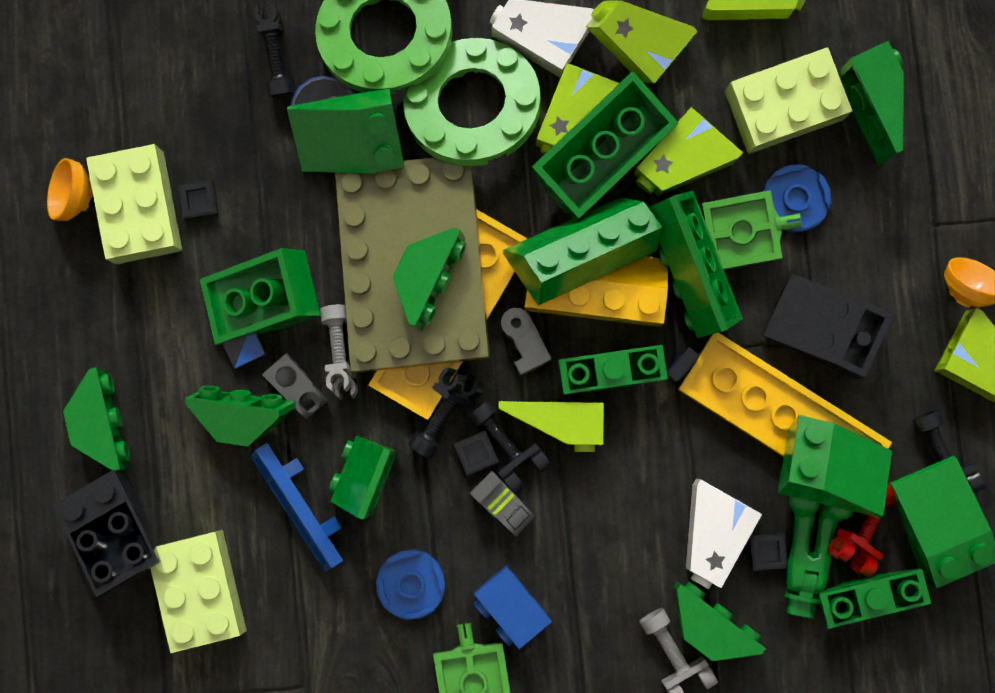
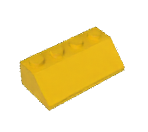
(625, 295)

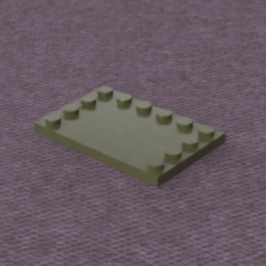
(376, 223)

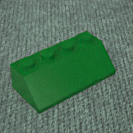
(603, 146)
(584, 248)
(695, 266)

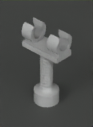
(339, 371)
(656, 624)

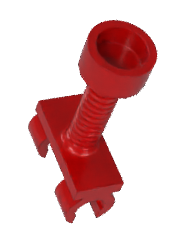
(845, 543)

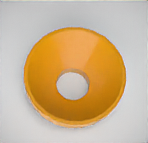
(68, 190)
(970, 282)

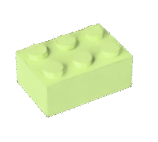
(788, 100)
(134, 204)
(197, 592)

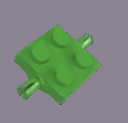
(747, 229)
(472, 666)

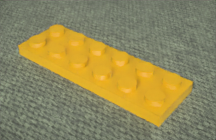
(414, 384)
(759, 396)

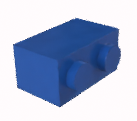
(511, 607)

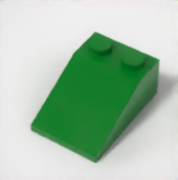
(877, 98)
(347, 134)
(263, 292)
(834, 467)
(362, 477)
(944, 522)

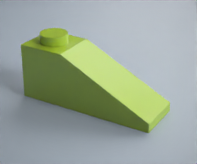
(568, 422)

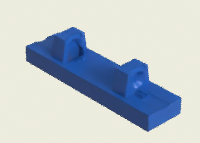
(279, 481)

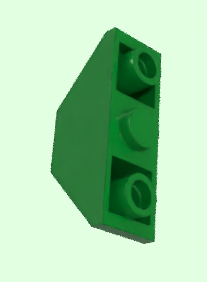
(425, 274)
(613, 369)
(238, 415)
(95, 421)
(873, 597)
(711, 628)

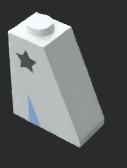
(542, 31)
(716, 533)

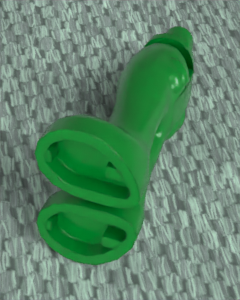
(808, 570)

